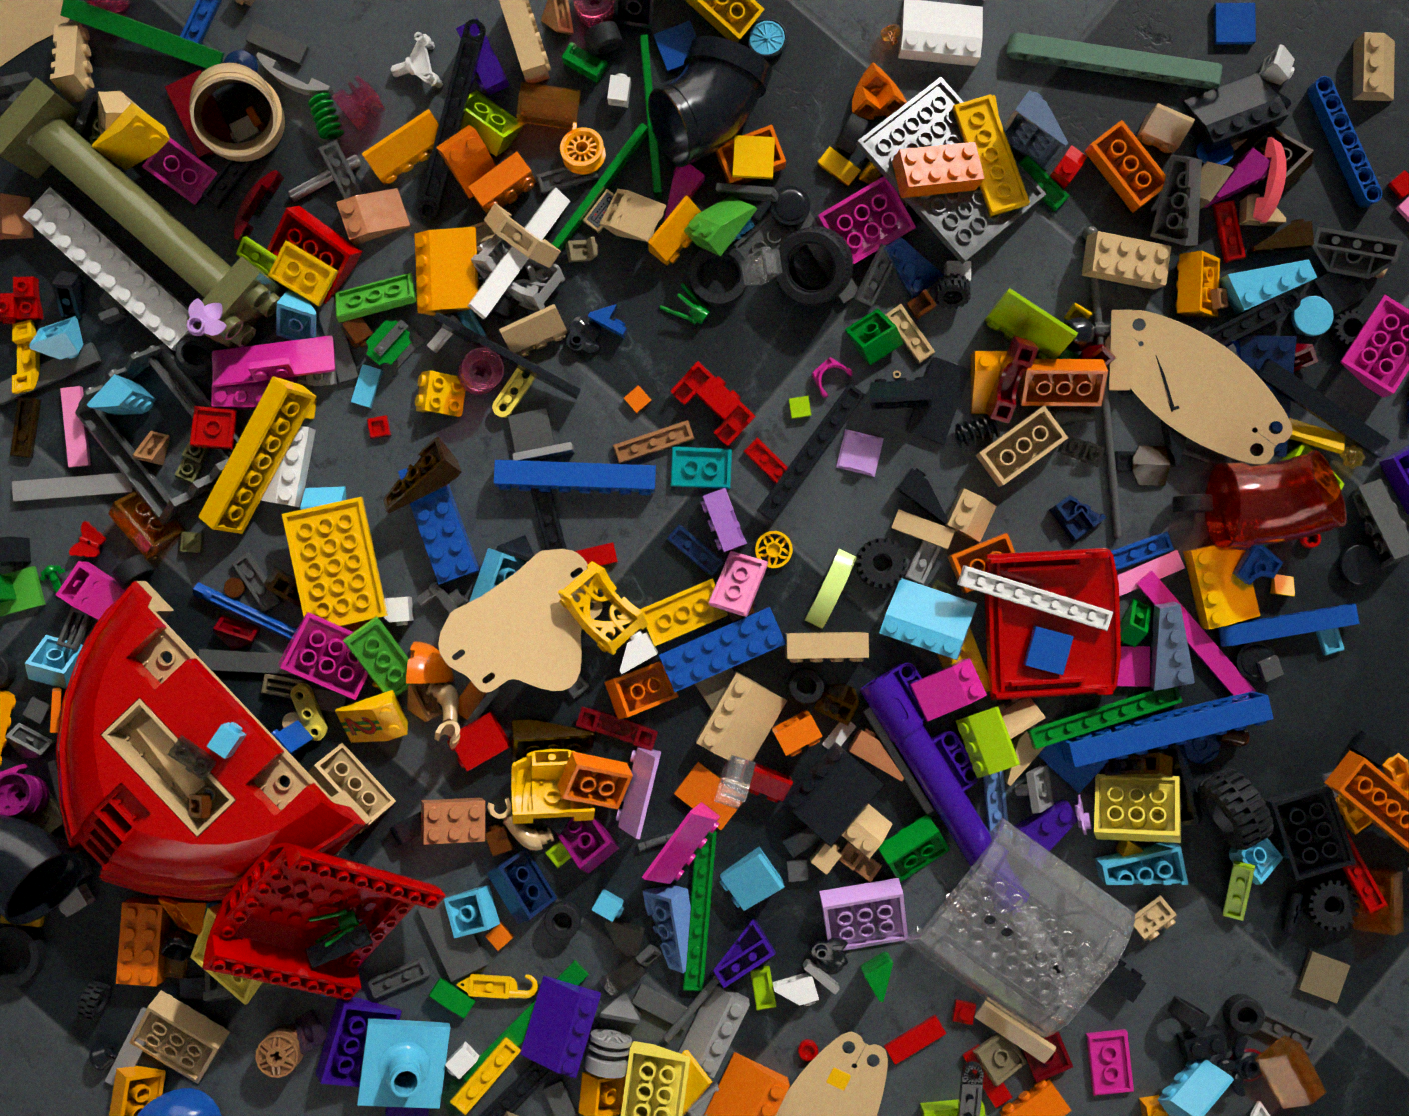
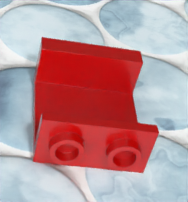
(480, 741)

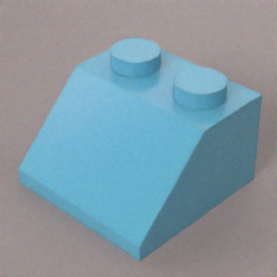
(321, 496)
(51, 663)
(471, 911)

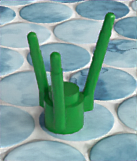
(698, 312)
(347, 923)

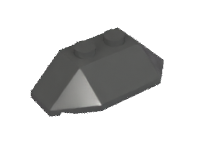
(1355, 253)

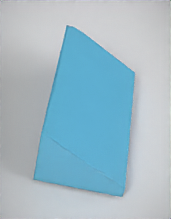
(470, 321)

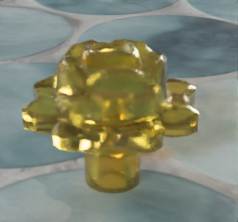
(1352, 456)

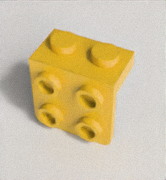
(440, 394)

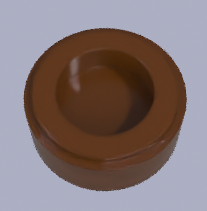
(234, 587)

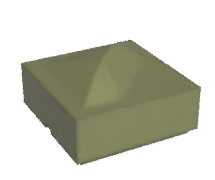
(191, 542)

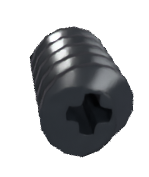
(975, 430)

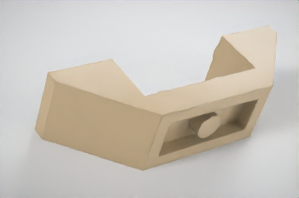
(520, 238)

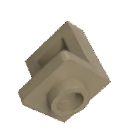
(582, 250)

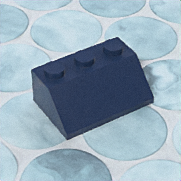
(521, 886)

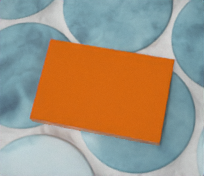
(55, 709)
(700, 787)

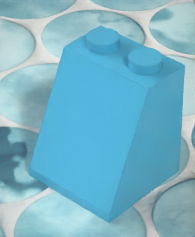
(751, 879)

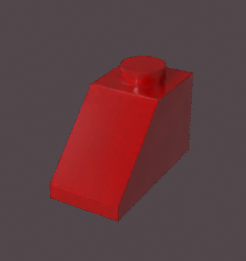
(1068, 166)

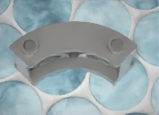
(538, 273)

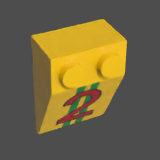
(374, 719)

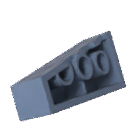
(1170, 651)

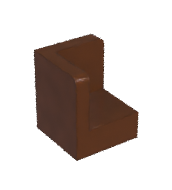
(921, 305)

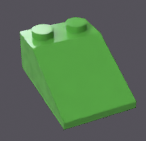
(719, 224)

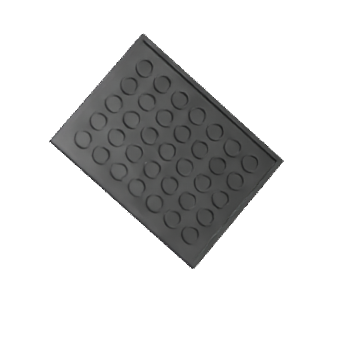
(957, 217)

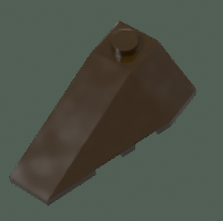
(431, 472)
(539, 735)

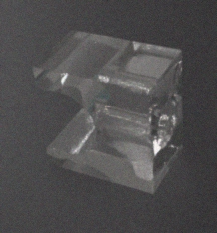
(734, 781)

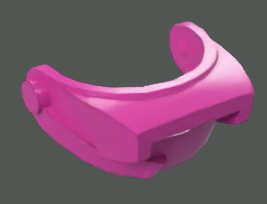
(829, 363)

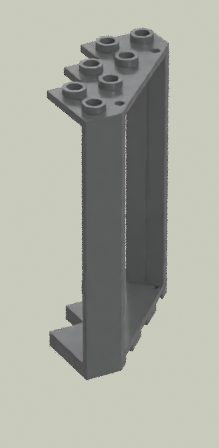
(120, 450)

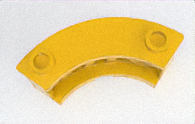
(602, 582)

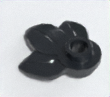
(585, 333)
(832, 953)

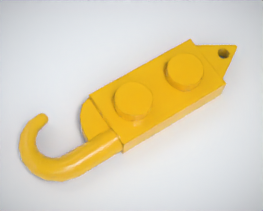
(496, 986)

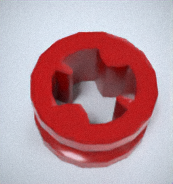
(1317, 539)

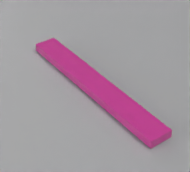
(1198, 639)

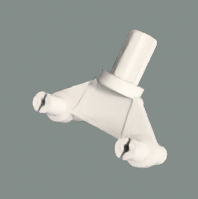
(418, 62)

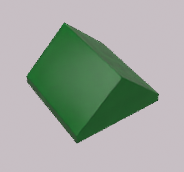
(877, 973)

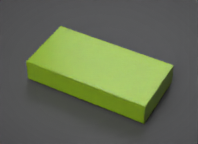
(763, 988)

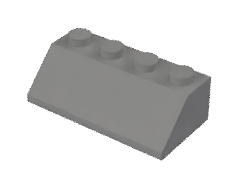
(715, 1028)

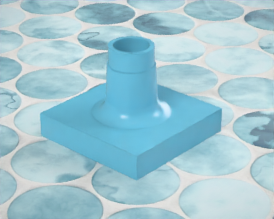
(402, 1047)

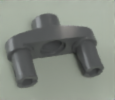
(450, 600)

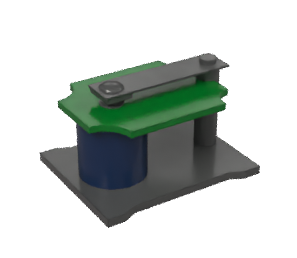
(392, 344)

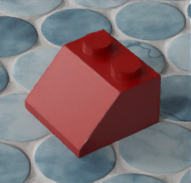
(770, 782)

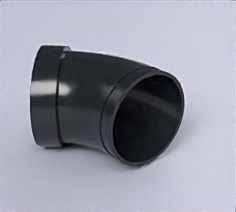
(708, 99)
(34, 870)

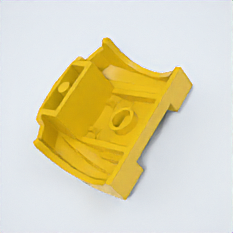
(537, 791)

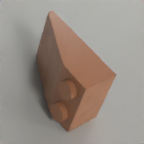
(373, 215)

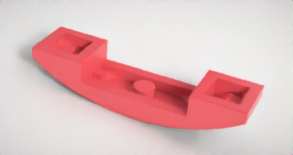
(1275, 183)

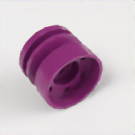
(13, 791)

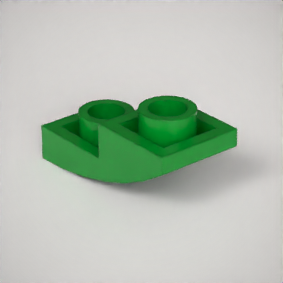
(451, 997)

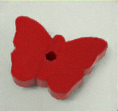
(83, 547)

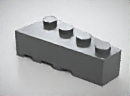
(1382, 522)

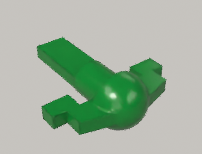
(51, 570)

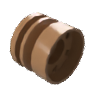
(285, 1041)

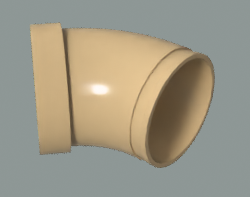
(222, 75)

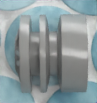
(608, 1053)

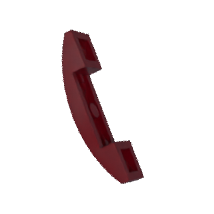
(252, 200)
(617, 728)

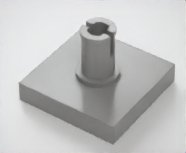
(1038, 789)

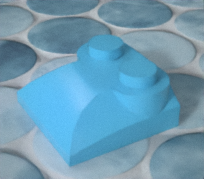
(1262, 855)

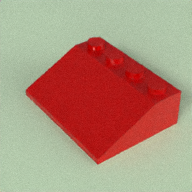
(318, 240)

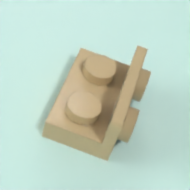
(1154, 918)

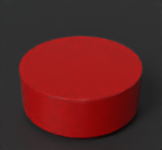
(807, 1050)

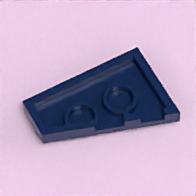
(911, 267)

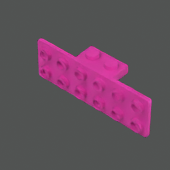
(273, 359)

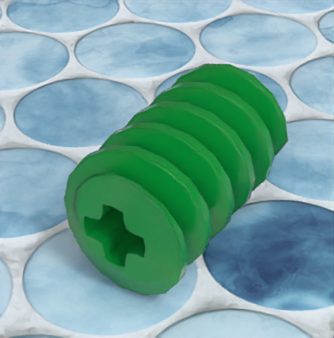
(323, 116)

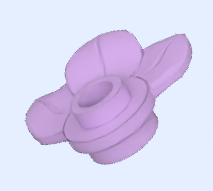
(208, 316)
(1083, 818)

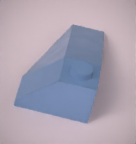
(671, 916)

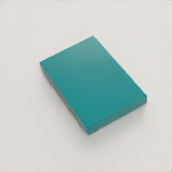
(701, 467)

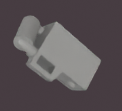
(320, 379)

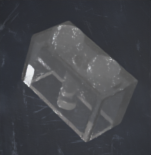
(761, 266)

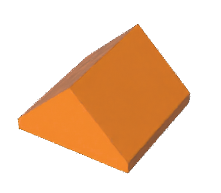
(186, 913)

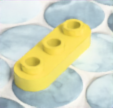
(505, 396)
(309, 703)

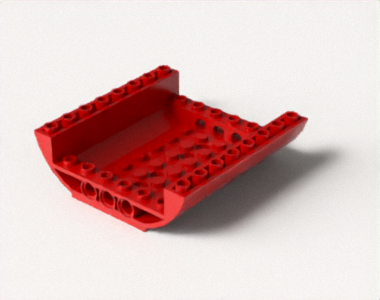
(267, 926)

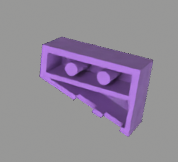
(723, 520)

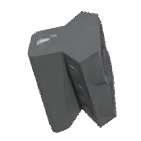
(11, 87)

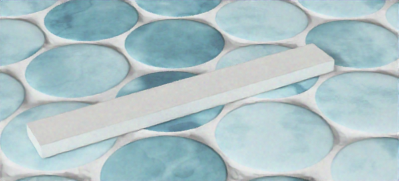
(513, 259)
(1035, 598)

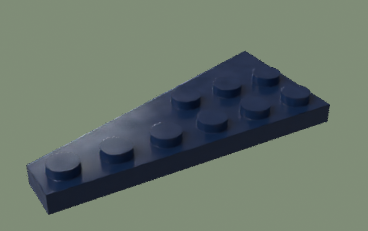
(1280, 350)

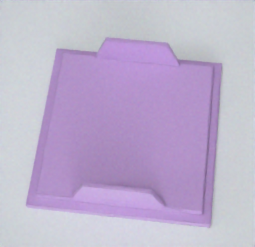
(859, 452)

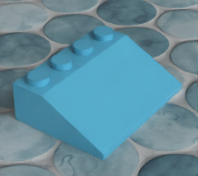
(928, 618)

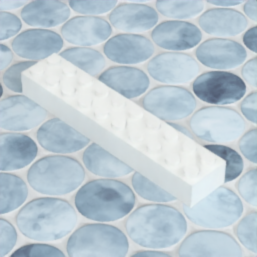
(110, 267)

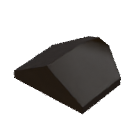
(1151, 465)
(838, 702)

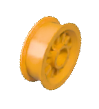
(577, 141)

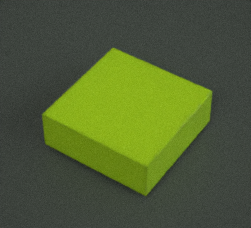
(799, 407)
(558, 854)

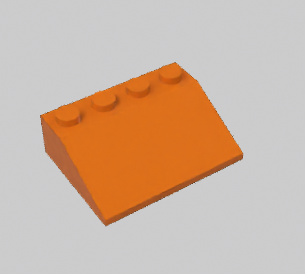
(748, 1090)

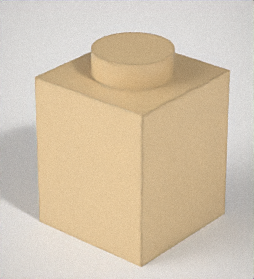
(825, 856)

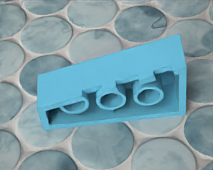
(1259, 285)

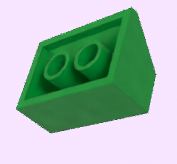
(913, 848)

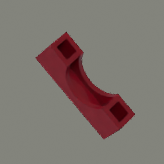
(1017, 361)

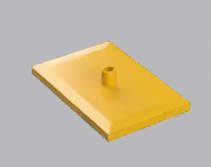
(335, 562)

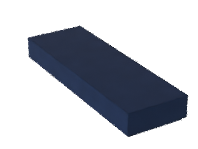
(695, 550)

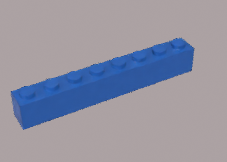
(574, 476)

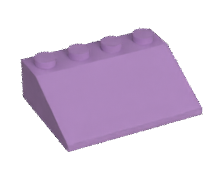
(638, 793)
(865, 913)

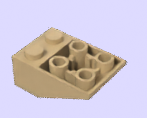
(632, 215)

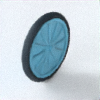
(767, 38)

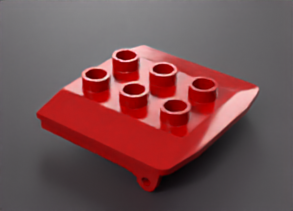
(1094, 653)

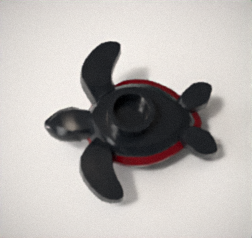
(1241, 1064)

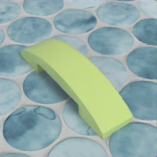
(831, 588)

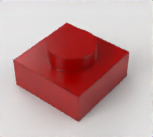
(963, 1011)

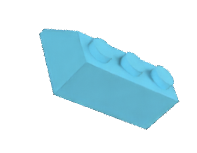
(122, 397)
(494, 570)
(1195, 1089)

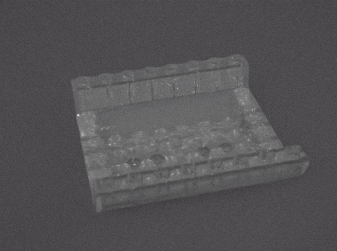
(1049, 913)

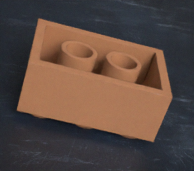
(452, 821)

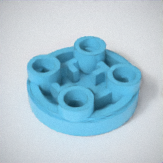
(1312, 316)

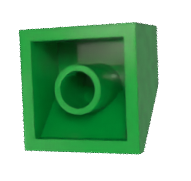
(874, 336)

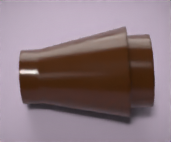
(1235, 738)

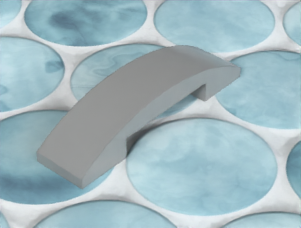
(313, 88)

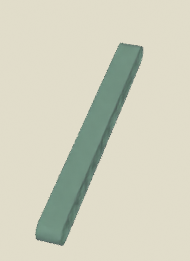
(1114, 60)

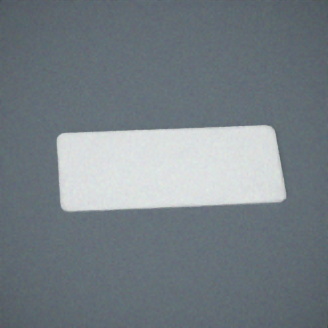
(839, 734)

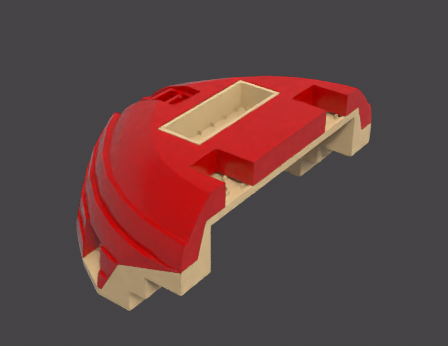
(125, 801)

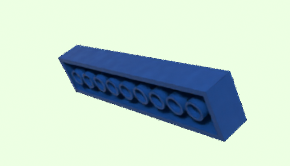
(1167, 728)

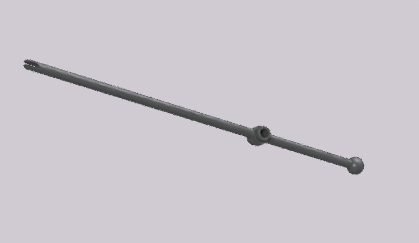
(1100, 330)

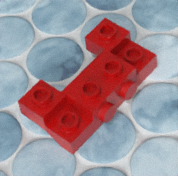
(23, 303)
(718, 398)

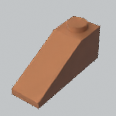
(872, 751)

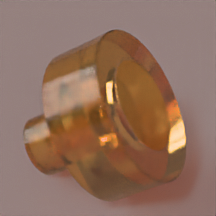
(891, 33)

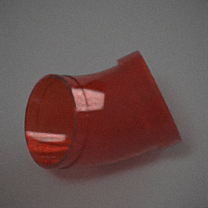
(1273, 502)

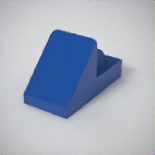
(604, 318)

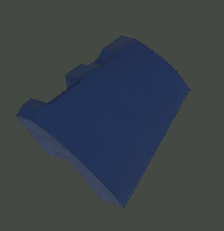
(1075, 517)

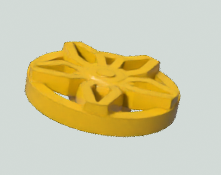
(774, 549)

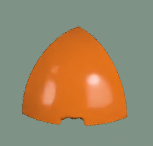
(876, 94)
(427, 665)

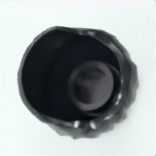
(1085, 333)
(178, 944)

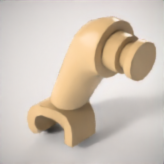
(449, 700)
(524, 835)

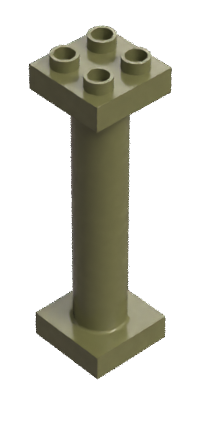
(41, 132)

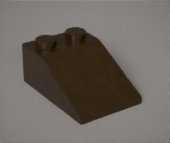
(1297, 155)

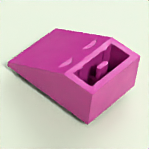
(90, 589)

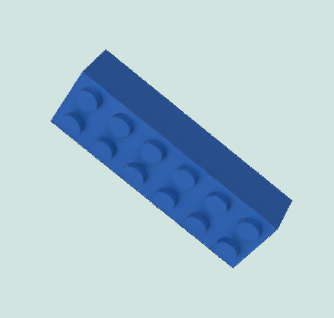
(443, 535)
(722, 649)

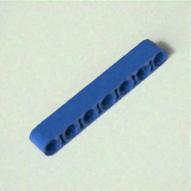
(1346, 132)
(1288, 625)

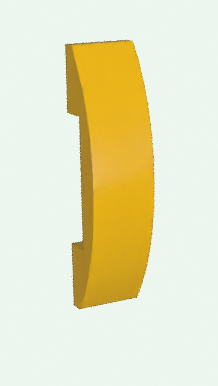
(27, 359)

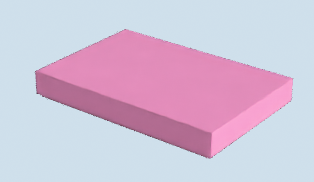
(738, 583)

